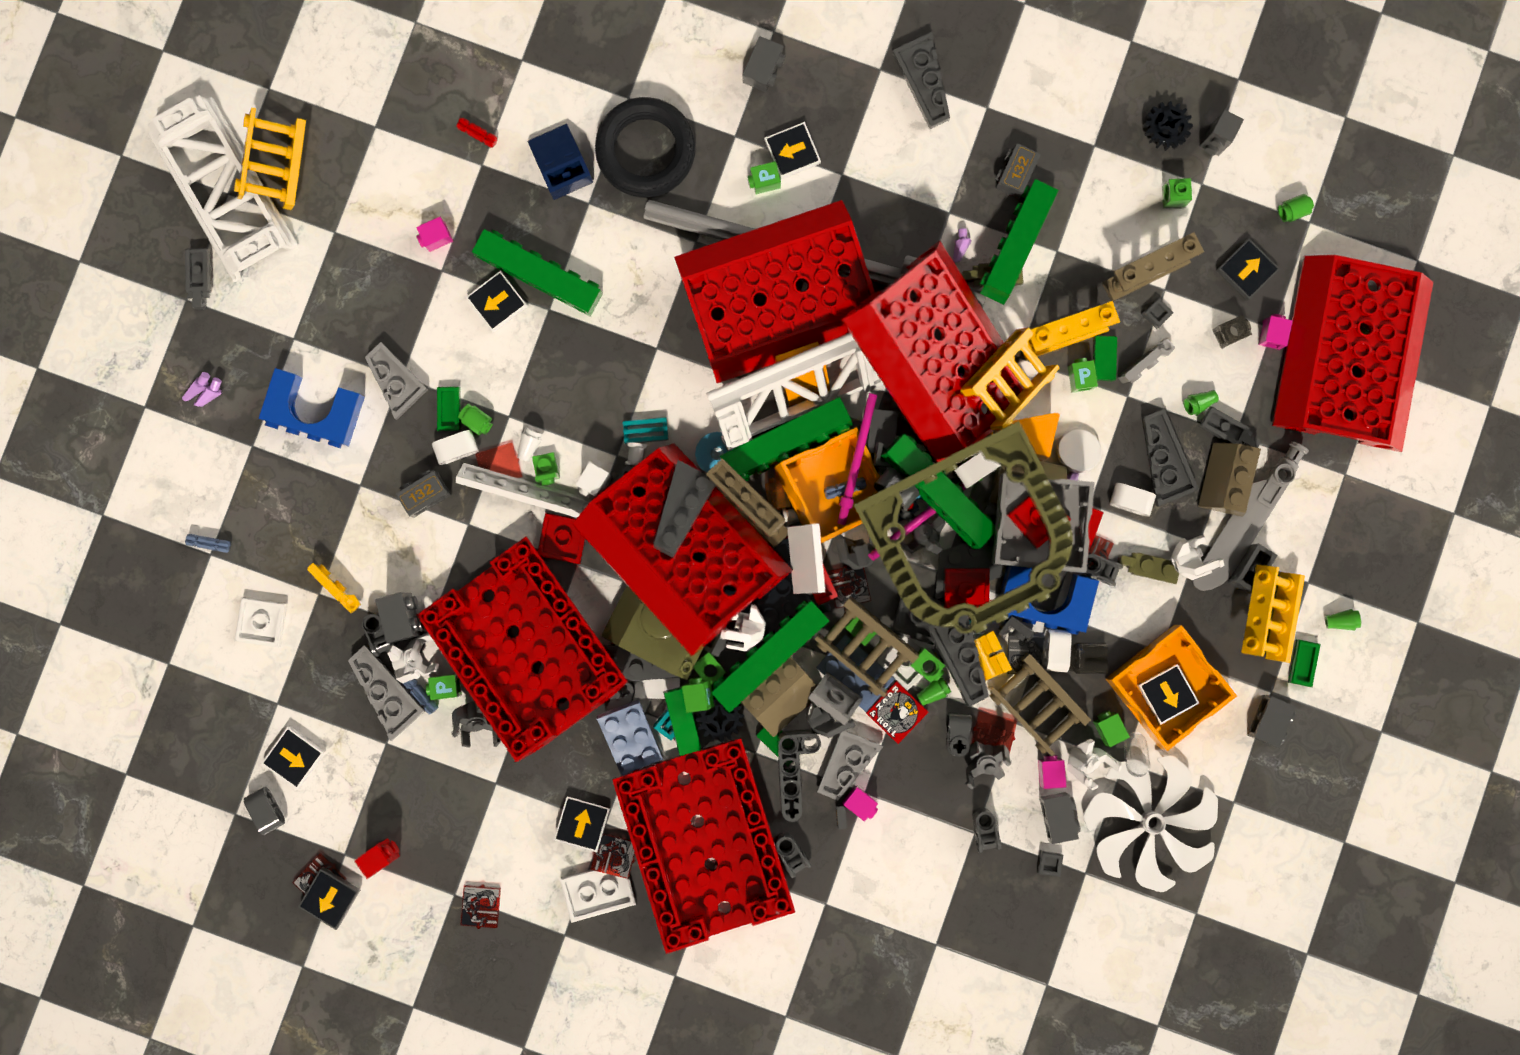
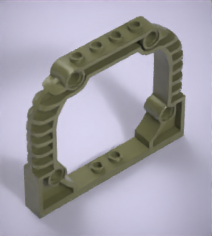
(1007, 449)

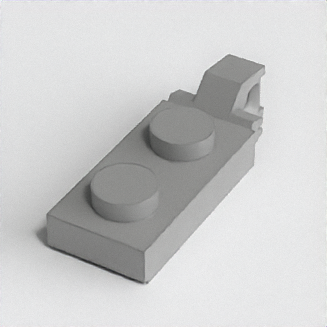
(1147, 361)

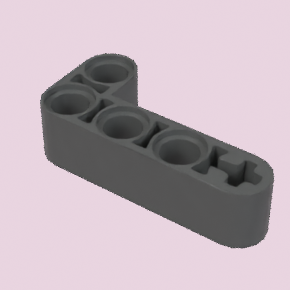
(793, 775)

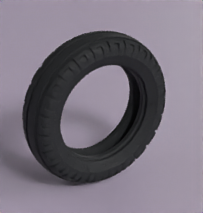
(635, 110)

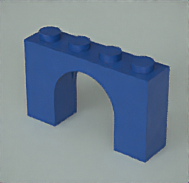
(280, 411)
(1072, 614)

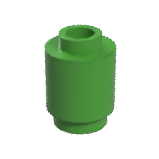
(1295, 208)
(475, 419)

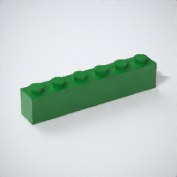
(1019, 241)
(537, 272)
(789, 439)
(941, 494)
(770, 656)

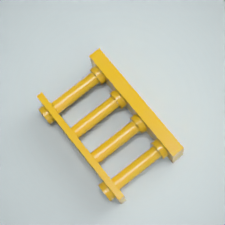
(291, 152)
(1073, 329)
(991, 372)
(1284, 617)

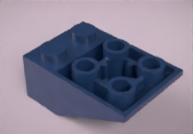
(560, 161)

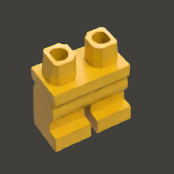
(994, 664)

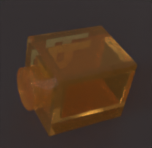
(776, 494)

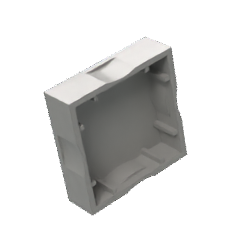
(1014, 549)

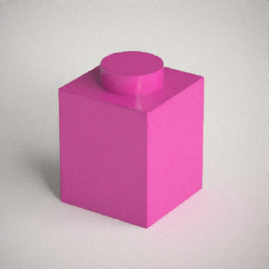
(434, 234)
(1275, 332)
(1052, 772)
(860, 803)

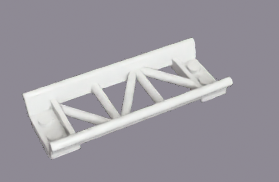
(173, 129)
(727, 404)

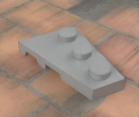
(397, 383)
(846, 763)

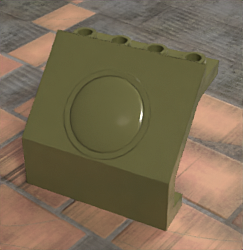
(642, 634)

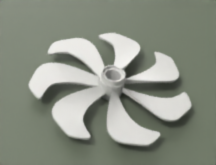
(1199, 818)

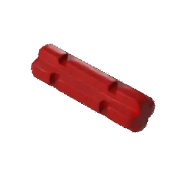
(477, 132)

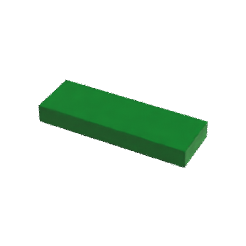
(682, 722)

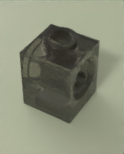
(1224, 335)

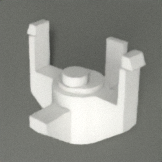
(1188, 560)
(750, 630)
(409, 661)
(1085, 759)

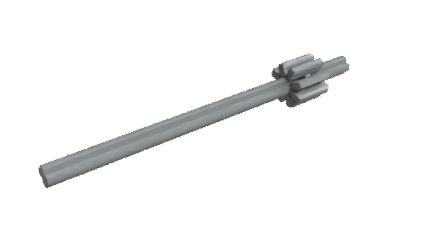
(724, 229)

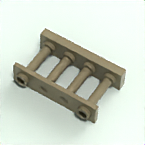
(1153, 267)
(748, 503)
(887, 639)
(1060, 699)

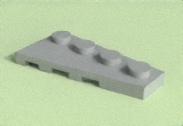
(388, 696)

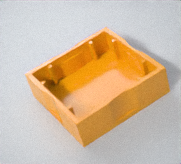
(815, 469)
(1207, 684)

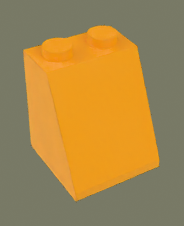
(806, 380)
(1040, 433)

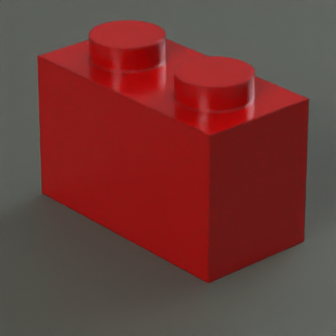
(377, 858)

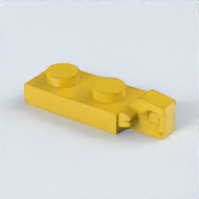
(335, 588)

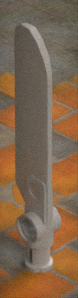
(1241, 531)

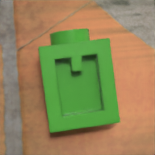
(545, 468)

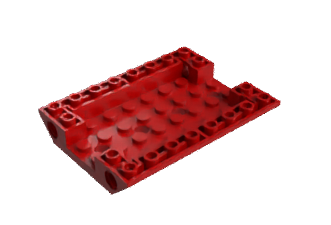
(771, 263)
(1328, 343)
(923, 370)
(678, 590)
(500, 668)
(675, 851)

